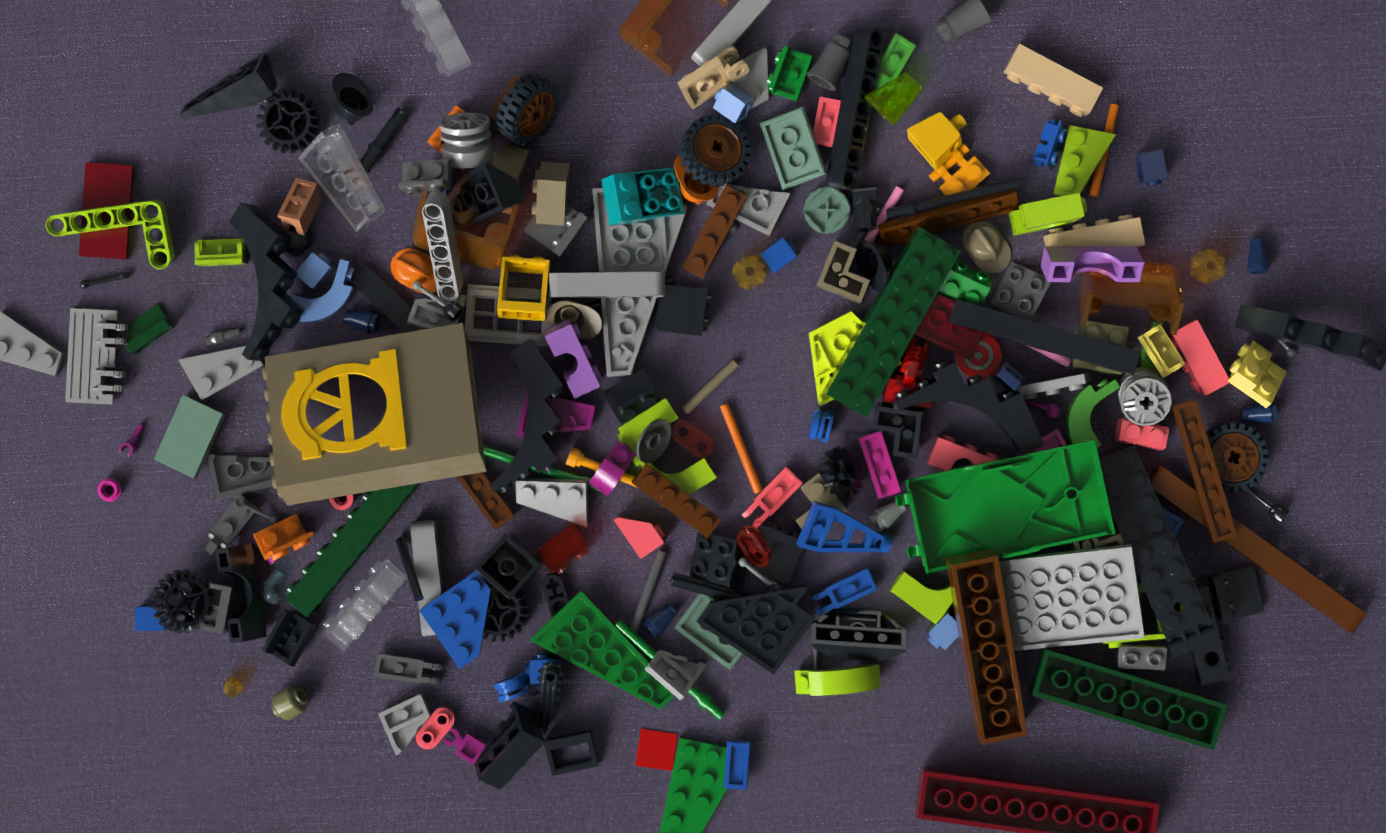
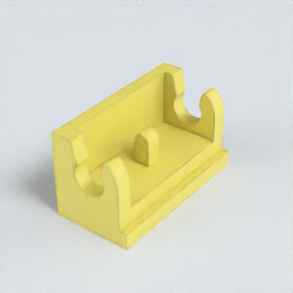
(1161, 350)

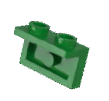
(789, 73)
(966, 284)

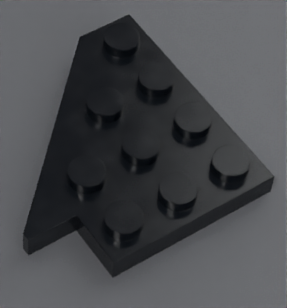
(760, 624)

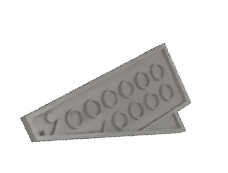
(630, 248)

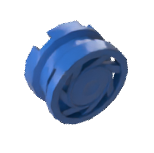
(818, 425)
(511, 684)

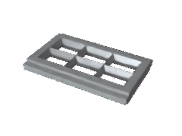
(496, 335)

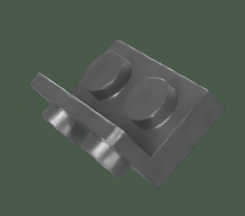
(426, 176)
(1140, 657)

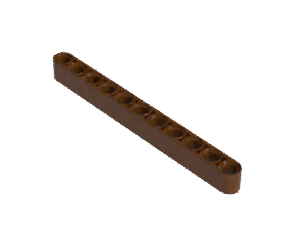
(1262, 554)

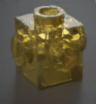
(1199, 266)
(749, 281)

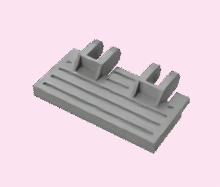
(90, 356)

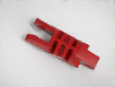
(913, 361)

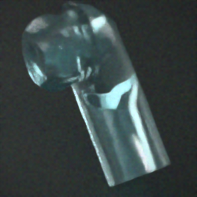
(269, 586)

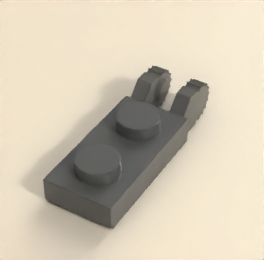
(405, 668)

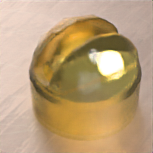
(232, 687)

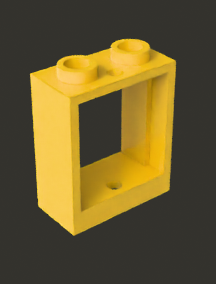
(518, 309)

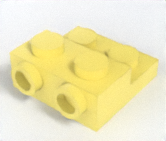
(1256, 373)

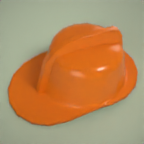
(692, 189)
(412, 266)

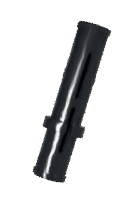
(385, 136)

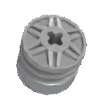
(466, 139)
(1134, 389)

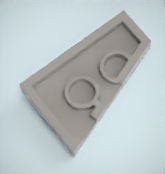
(759, 209)
(27, 349)
(217, 370)
(1053, 386)
(555, 497)

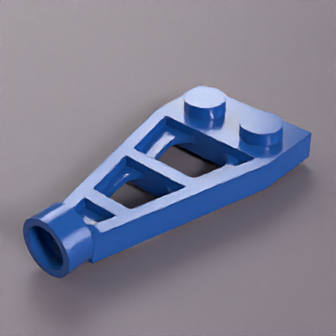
(818, 525)

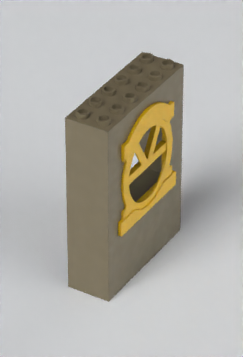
(424, 436)

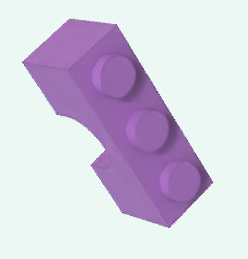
(564, 339)

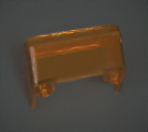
(639, 35)
(480, 251)
(1157, 291)

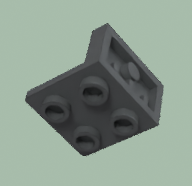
(558, 237)

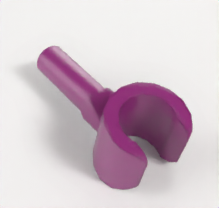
(1051, 409)
(131, 443)

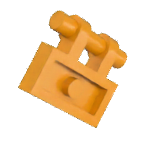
(965, 178)

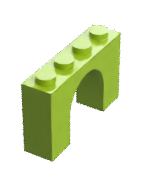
(1047, 214)
(689, 479)
(927, 601)

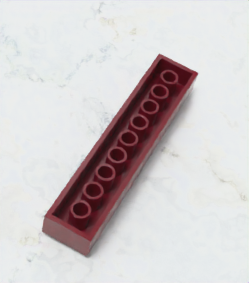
(1029, 805)

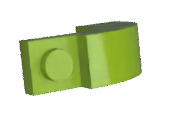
(838, 681)

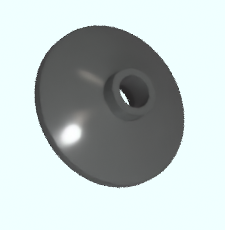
(653, 441)

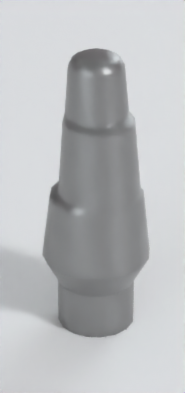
(220, 337)

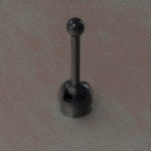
(1276, 512)

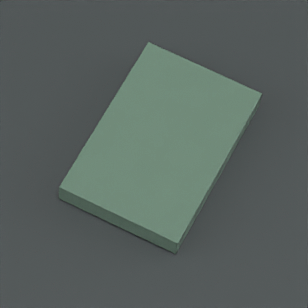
(793, 148)
(189, 437)
(704, 638)

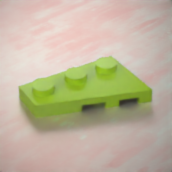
(1080, 157)

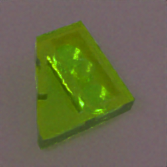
(894, 97)

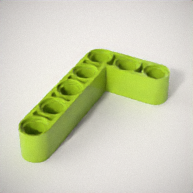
(118, 220)

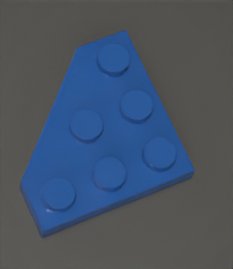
(460, 618)

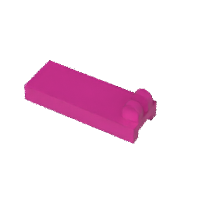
(879, 465)

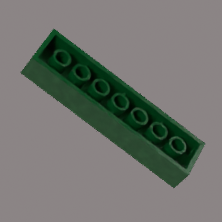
(891, 321)
(347, 547)
(1127, 698)

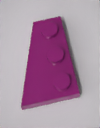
(573, 414)

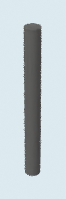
(647, 592)

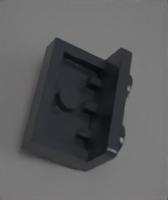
(289, 637)

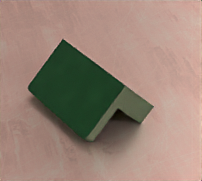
(146, 329)

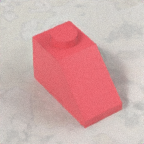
(641, 535)

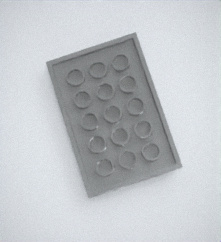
(1072, 597)

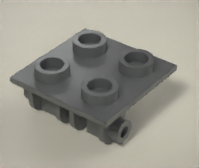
(1021, 291)

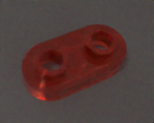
(692, 439)
(754, 546)

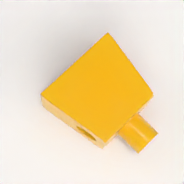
(937, 137)

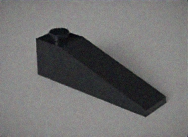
(248, 87)
(484, 195)

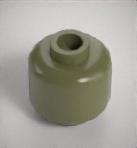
(289, 702)

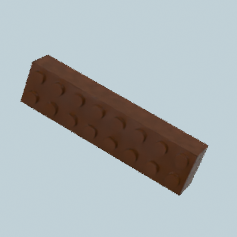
(986, 645)

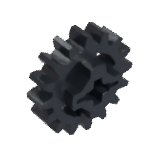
(841, 472)

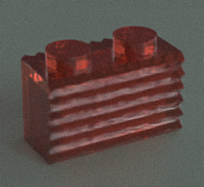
(563, 548)

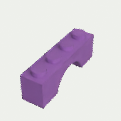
(1117, 262)

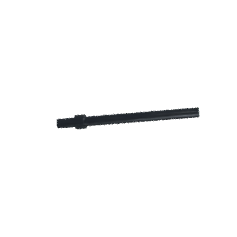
(910, 208)

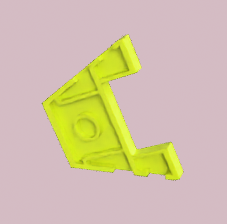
(828, 347)

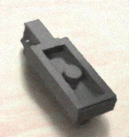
(229, 525)

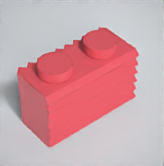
(1142, 436)

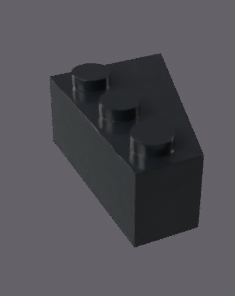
(511, 748)

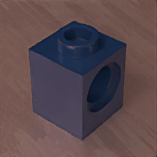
(1151, 168)

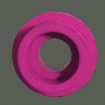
(102, 489)

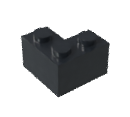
(906, 424)

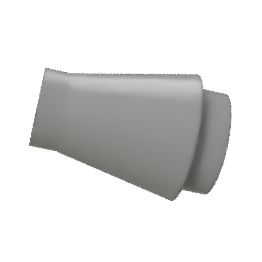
(886, 515)

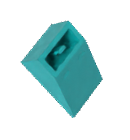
(642, 196)

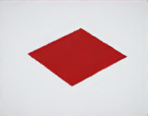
(656, 749)

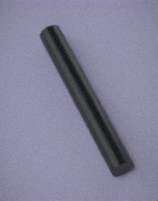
(409, 569)

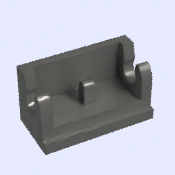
(222, 607)

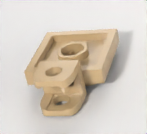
(712, 76)

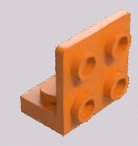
(280, 537)

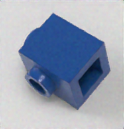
(535, 664)

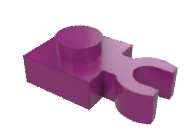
(468, 747)

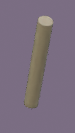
(710, 386)

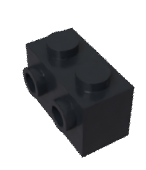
(632, 396)

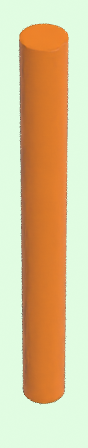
(1099, 171)
(741, 448)

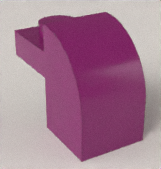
(612, 468)

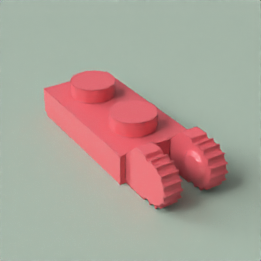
(774, 495)

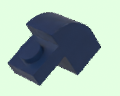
(1005, 378)

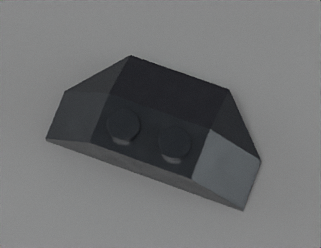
(858, 635)

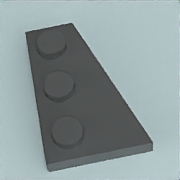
(239, 475)

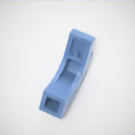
(333, 301)

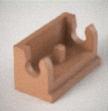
(300, 205)

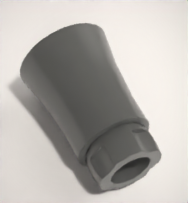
(963, 20)
(831, 63)

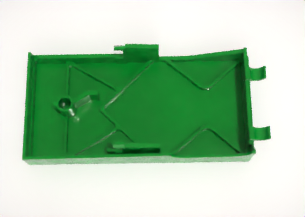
(1009, 505)

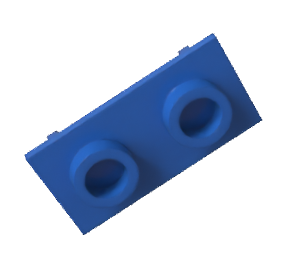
(1054, 136)

